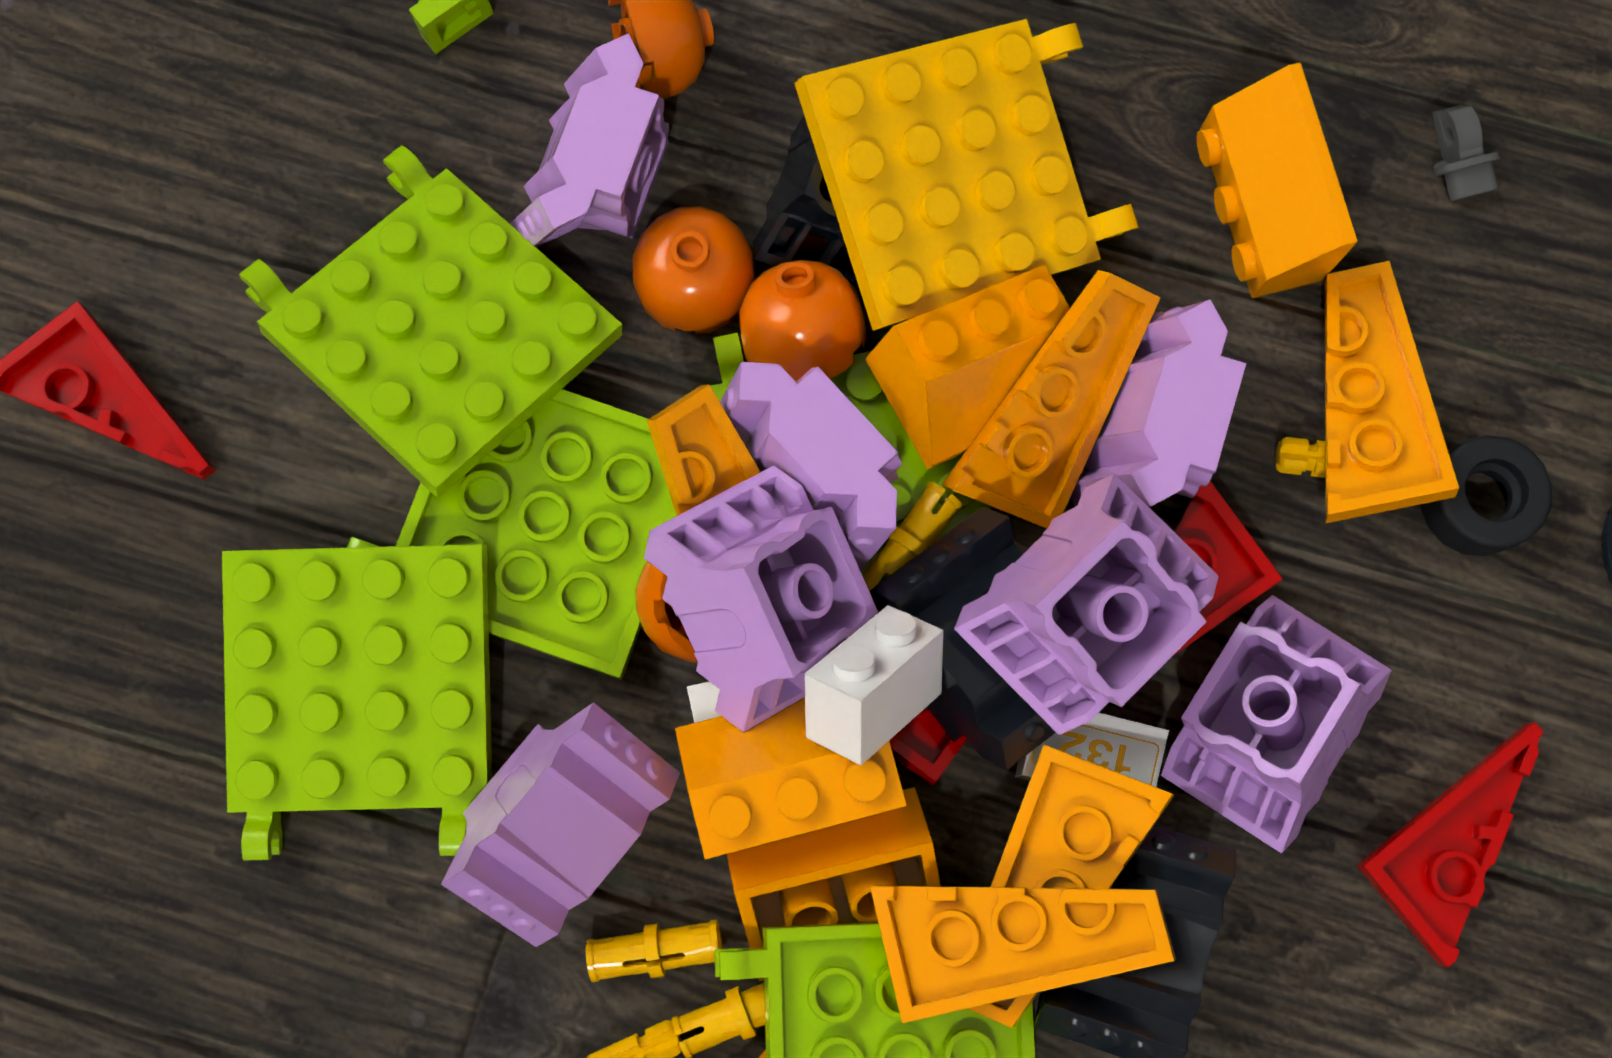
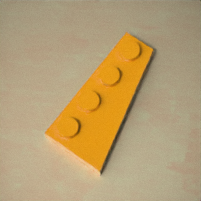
(1378, 408)
(1052, 416)
(699, 449)
(1072, 832)
(1002, 943)

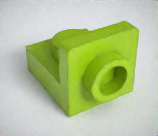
(447, 20)

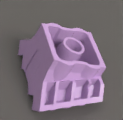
(600, 152)
(1169, 409)
(821, 444)
(760, 591)
(1090, 607)
(1273, 721)
(557, 822)

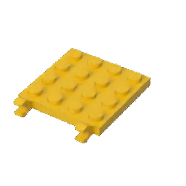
(952, 168)

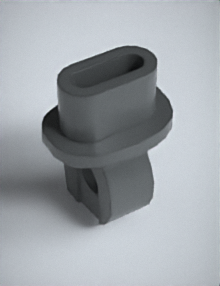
(1461, 146)

